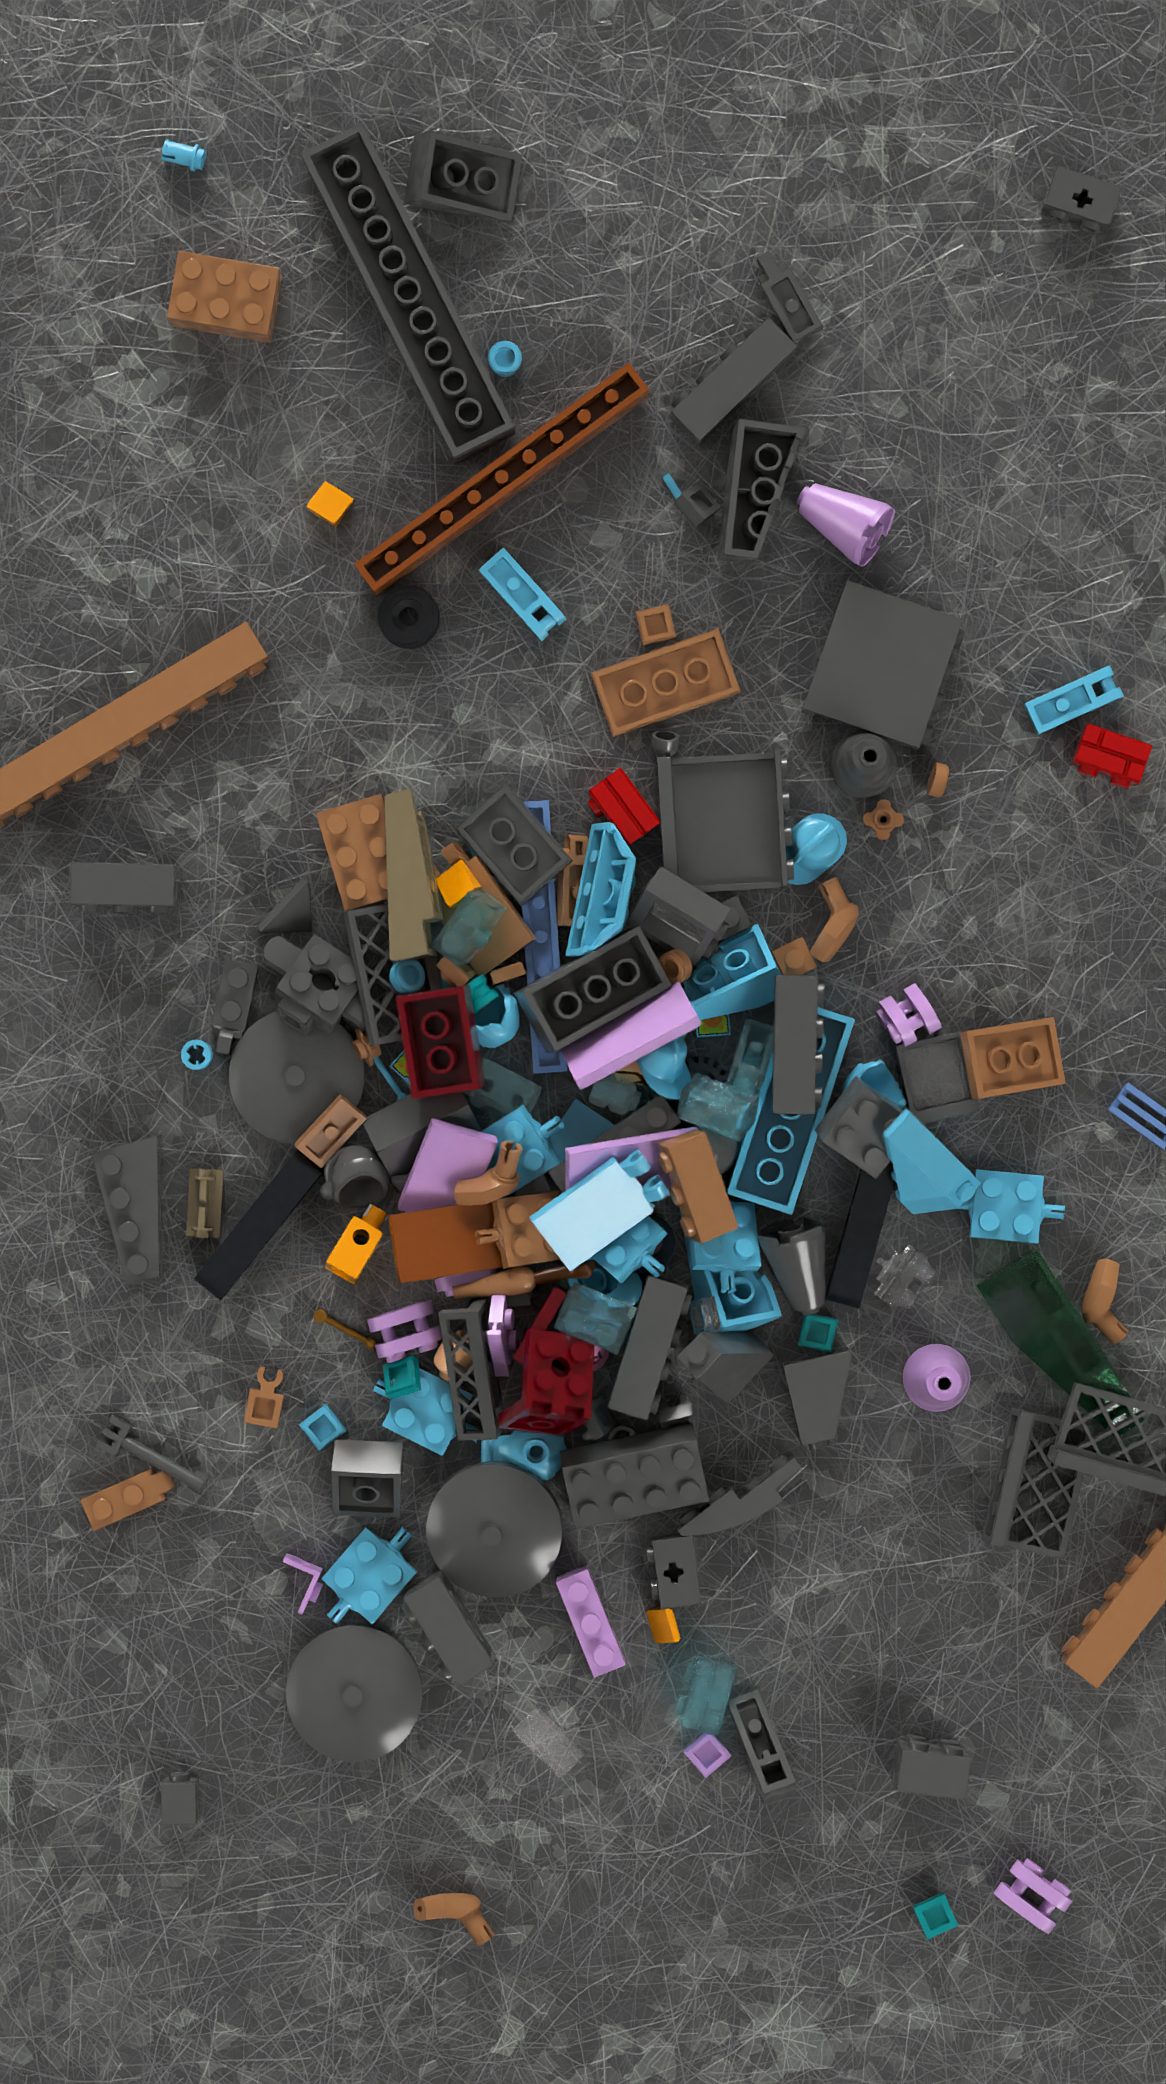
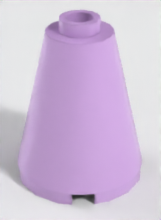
(847, 520)
(924, 1371)

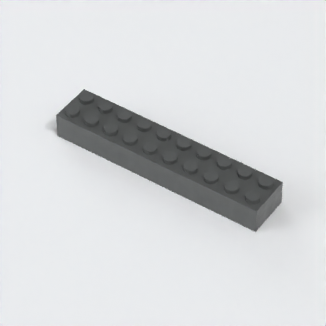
(408, 293)

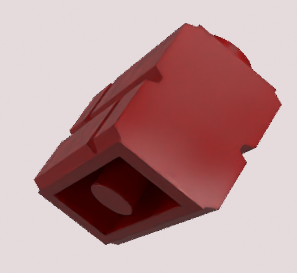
(1111, 755)
(623, 806)

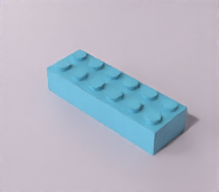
(780, 1145)

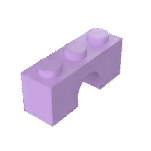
(590, 1621)

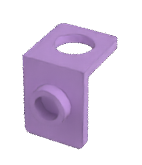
(314, 1587)

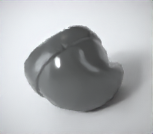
(355, 1177)

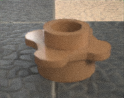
(883, 829)
(363, 1049)

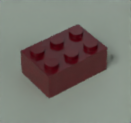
(440, 1041)

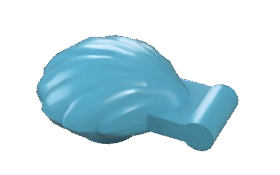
(516, 1449)

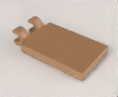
(510, 932)

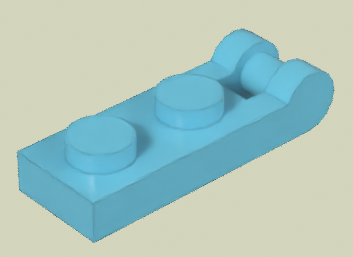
(521, 593)
(1072, 700)

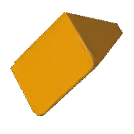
(330, 504)
(456, 883)
(663, 1625)

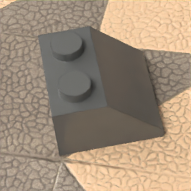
(367, 1478)

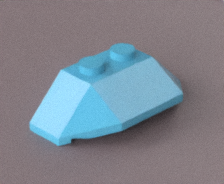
(603, 891)

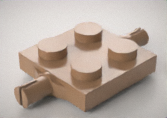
(516, 1234)

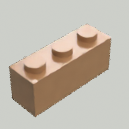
(697, 1186)

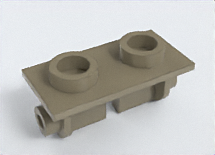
(204, 1203)

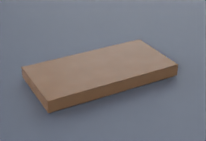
(665, 683)

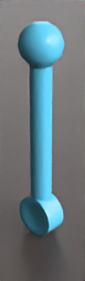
(389, 1078)

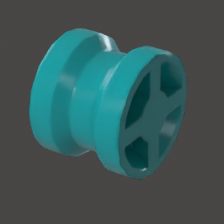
(481, 993)

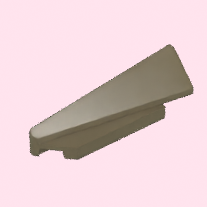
(410, 880)

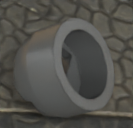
(665, 742)

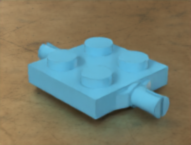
(537, 1152)
(1008, 1207)
(632, 1251)
(731, 1251)
(425, 1414)
(369, 1575)

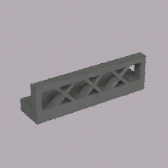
(484, 1377)

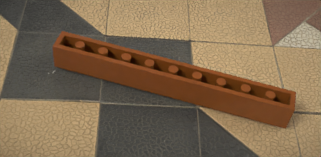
(502, 479)

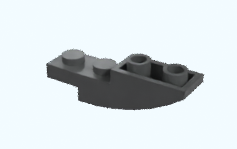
(729, 1510)

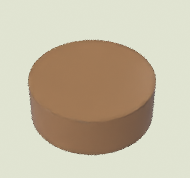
(937, 779)
(676, 965)

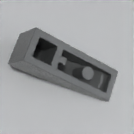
(762, 1748)

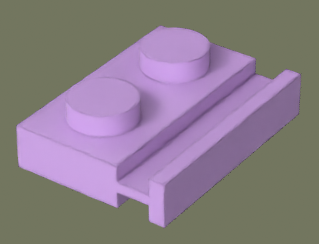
(501, 1336)

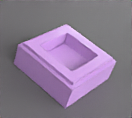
(707, 1753)

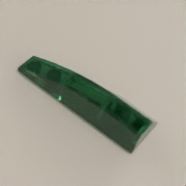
(1052, 1332)

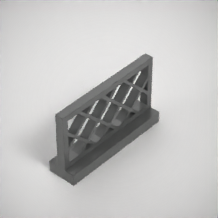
(432, 972)
(1104, 1465)
(1008, 1485)

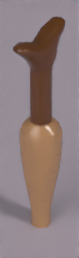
(520, 1280)

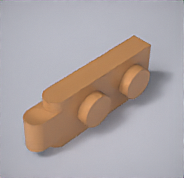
(569, 878)
(126, 1497)

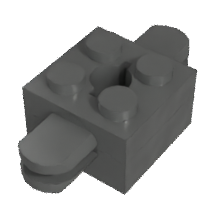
(317, 980)

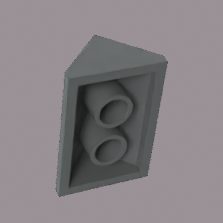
(401, 1126)

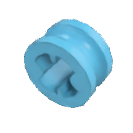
(186, 1056)

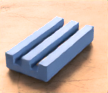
(1121, 1098)

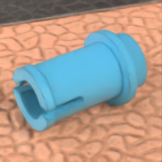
(184, 155)

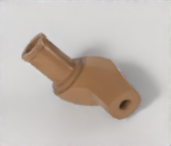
(839, 925)
(495, 1182)
(1099, 1298)
(458, 1907)

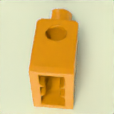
(350, 1258)

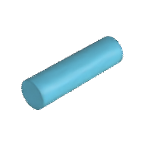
(672, 486)

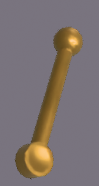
(321, 1316)

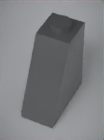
(725, 1360)
(817, 1395)

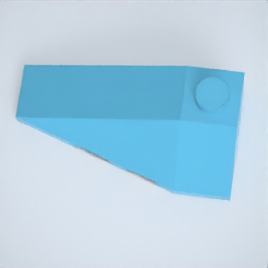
(734, 977)
(924, 1169)
(742, 1310)

